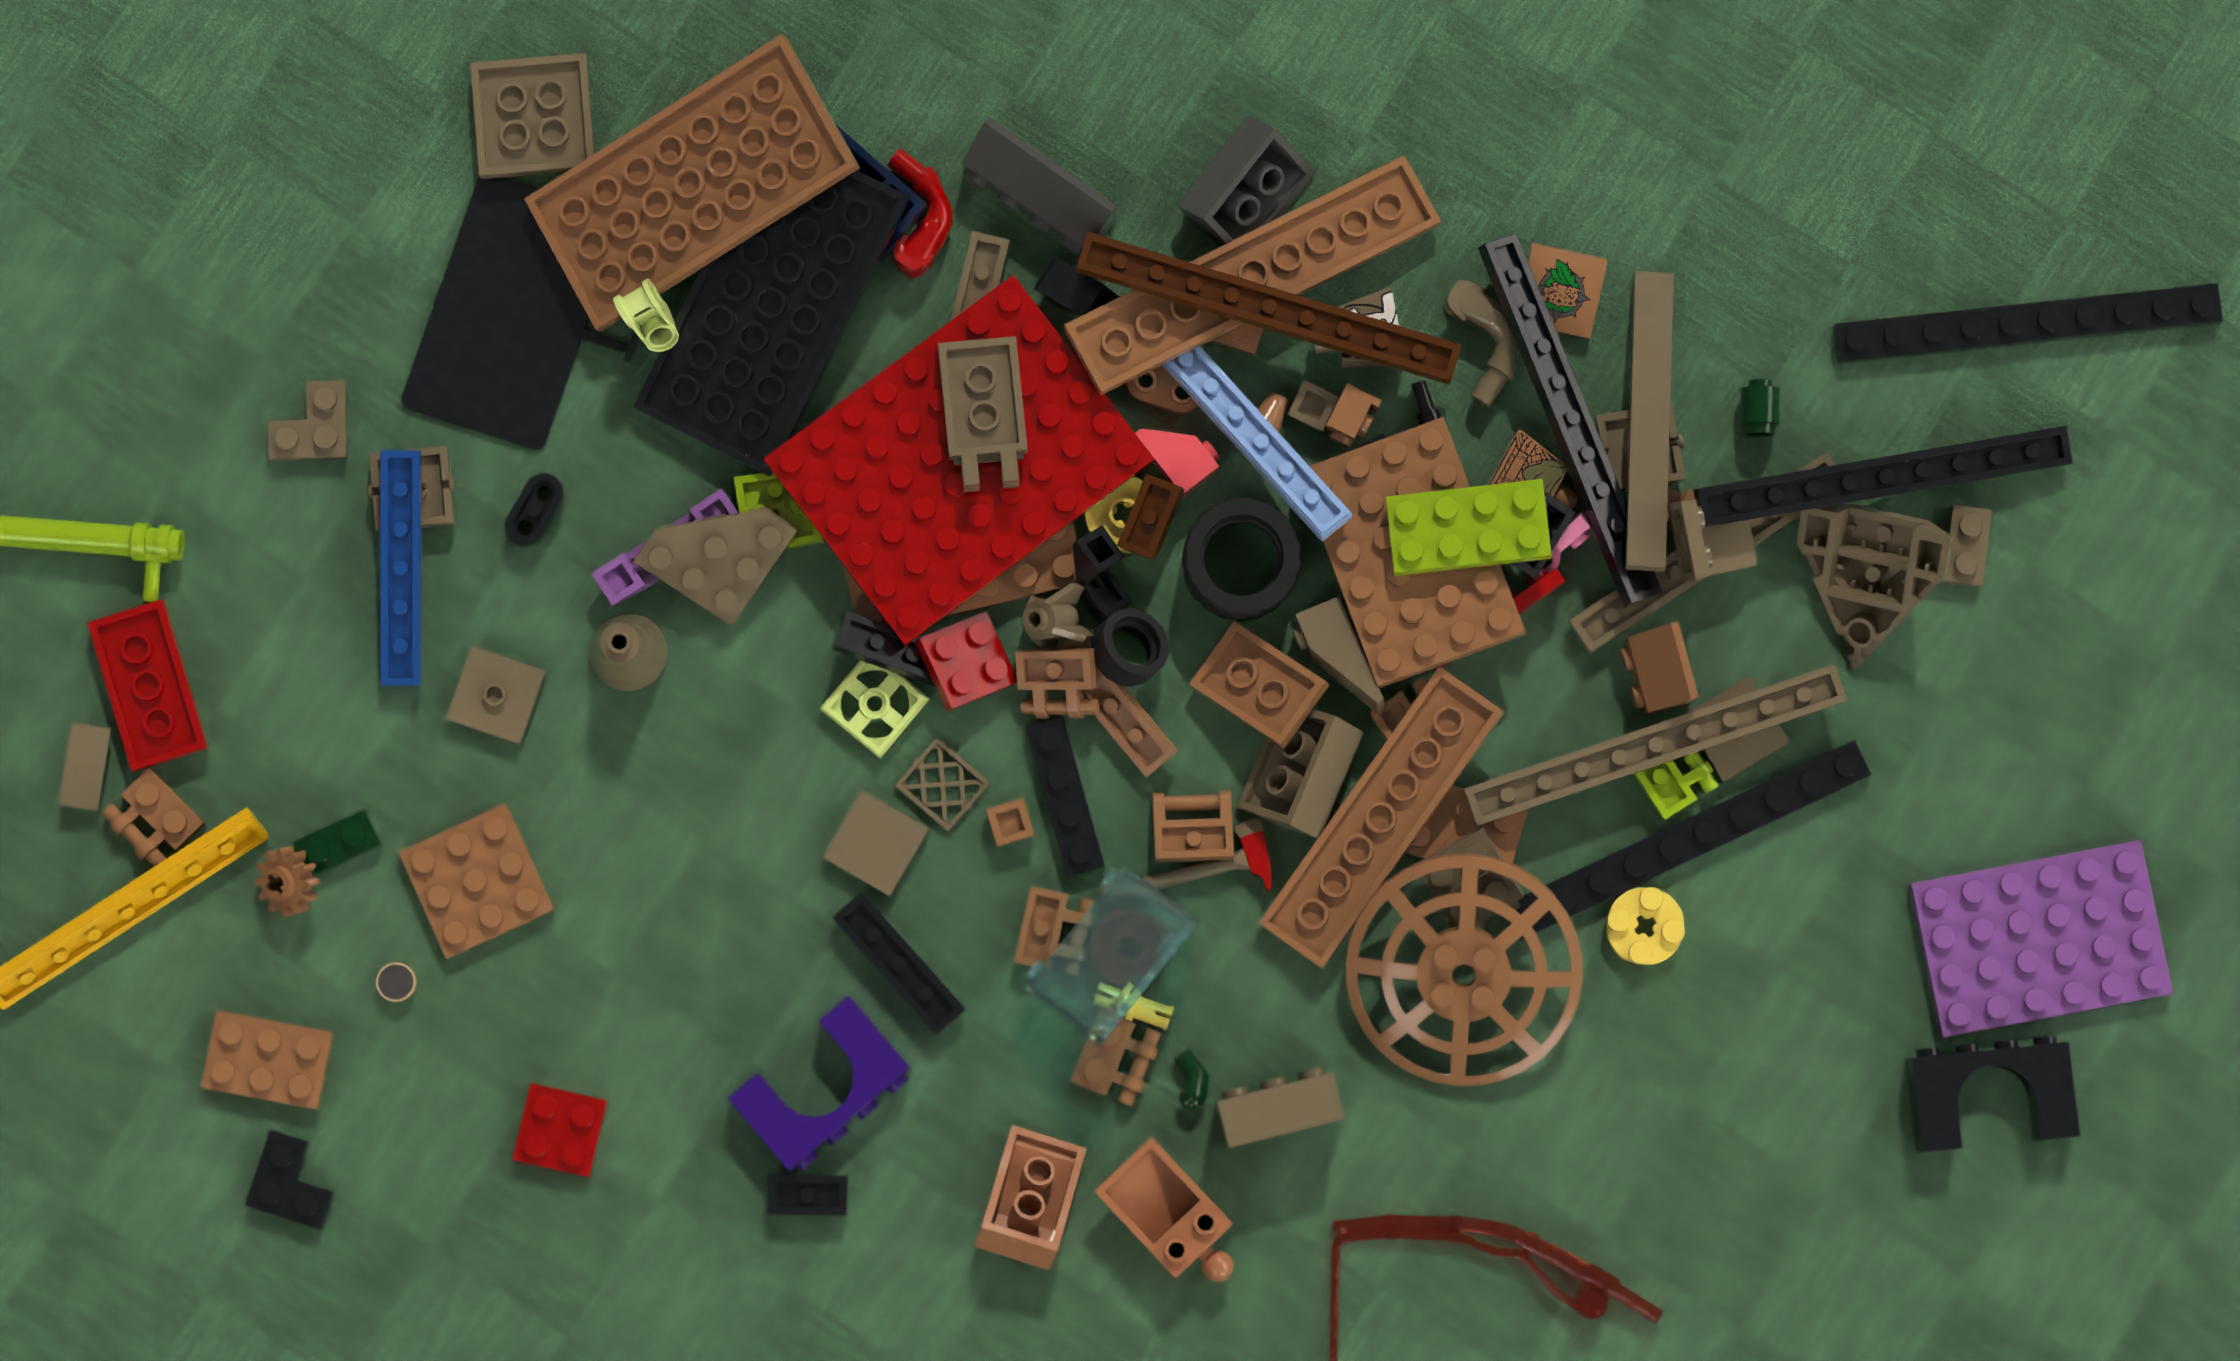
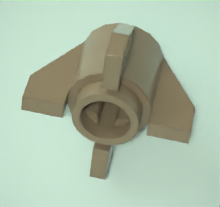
(1055, 618)

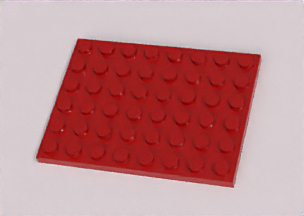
(895, 505)

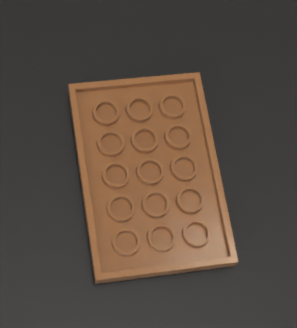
(1413, 618)

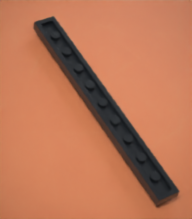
(2027, 323)
(1566, 412)
(1884, 476)
(1704, 832)

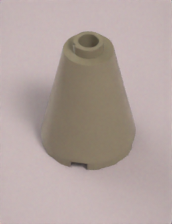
(637, 662)

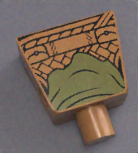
(1531, 461)

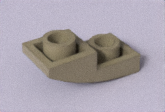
(84, 766)

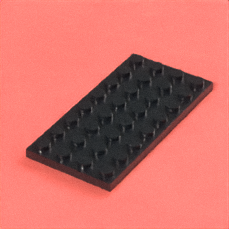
(770, 321)

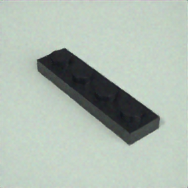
(1065, 796)
(899, 963)

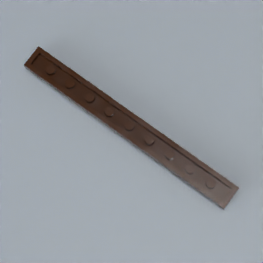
(1268, 308)

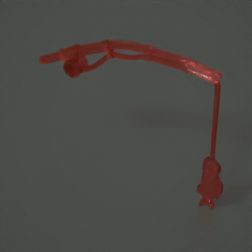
(1589, 1302)

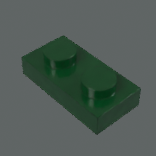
(339, 842)

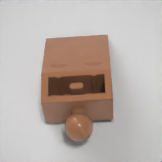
(1163, 1208)

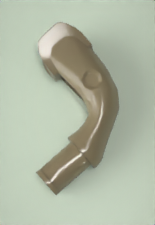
(1470, 304)

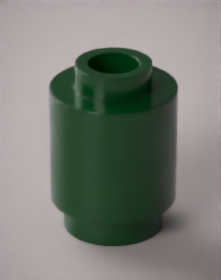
(1760, 408)

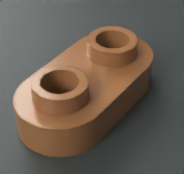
(1161, 393)

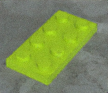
(1468, 527)

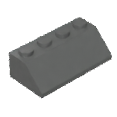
(1037, 187)

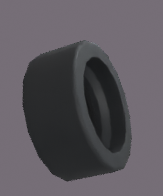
(1146, 630)

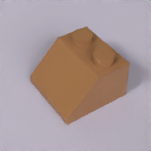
(1659, 669)

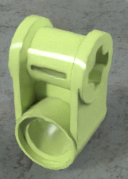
(648, 317)

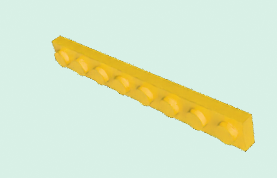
(129, 905)

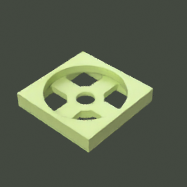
(862, 718)

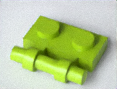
(1671, 790)

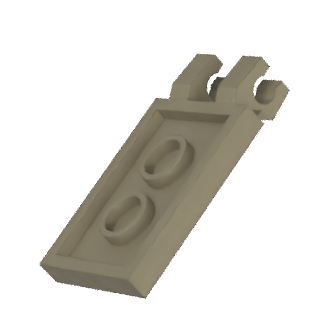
(983, 407)

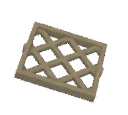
(965, 804)

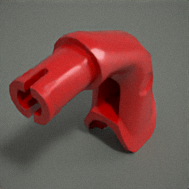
(917, 251)

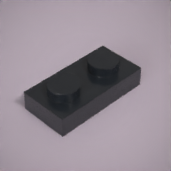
(807, 1195)

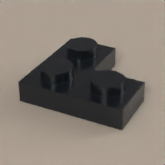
(277, 1187)

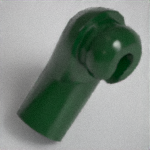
(1196, 1082)

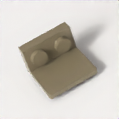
(1710, 549)

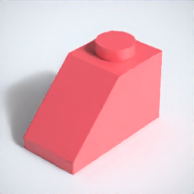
(1181, 458)

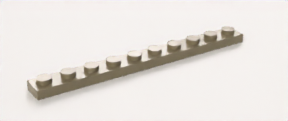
(1655, 745)

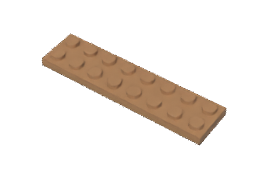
(1381, 817)

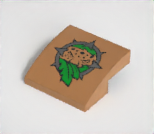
(1569, 286)

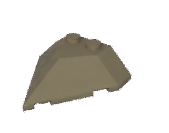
(1871, 568)

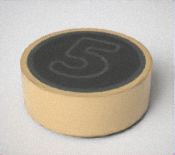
(396, 982)

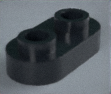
(531, 509)

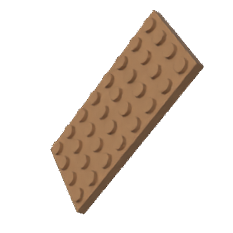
(692, 181)

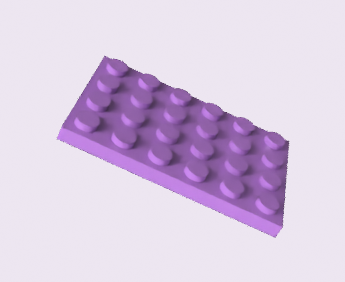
(2040, 938)

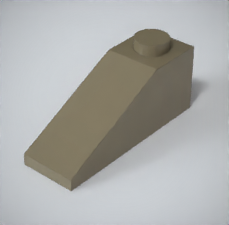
(1335, 649)

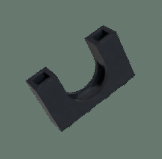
(2041, 1069)

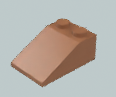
(1030, 1197)

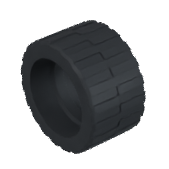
(1241, 512)

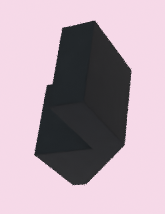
(1072, 290)
(1093, 560)

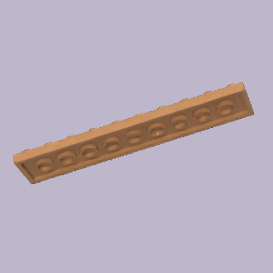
(1285, 254)

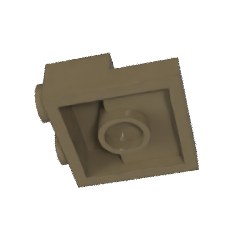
(1488, 883)

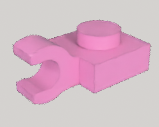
(1574, 535)

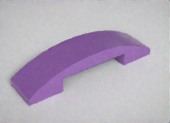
(624, 578)

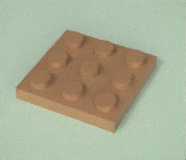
(476, 881)

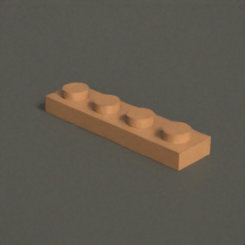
(1128, 721)

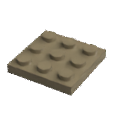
(532, 115)

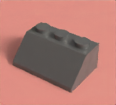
(1246, 183)

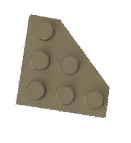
(717, 557)

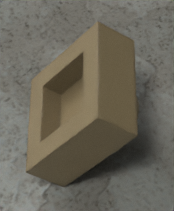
(1312, 406)

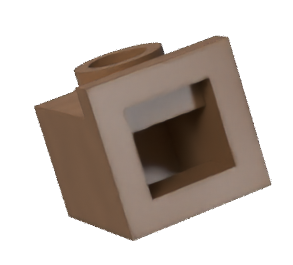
(1351, 416)

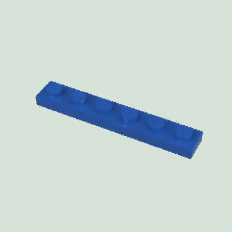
(401, 567)

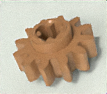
(287, 881)

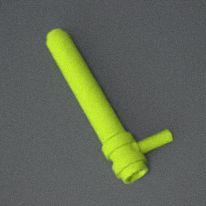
(138, 541)

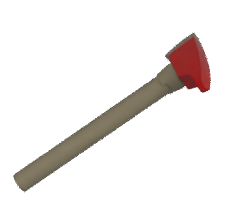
(1251, 857)

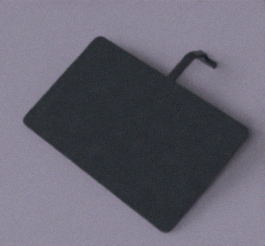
(501, 325)

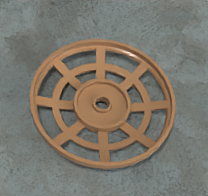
(1464, 946)

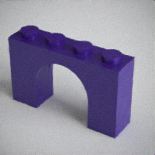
(797, 1136)

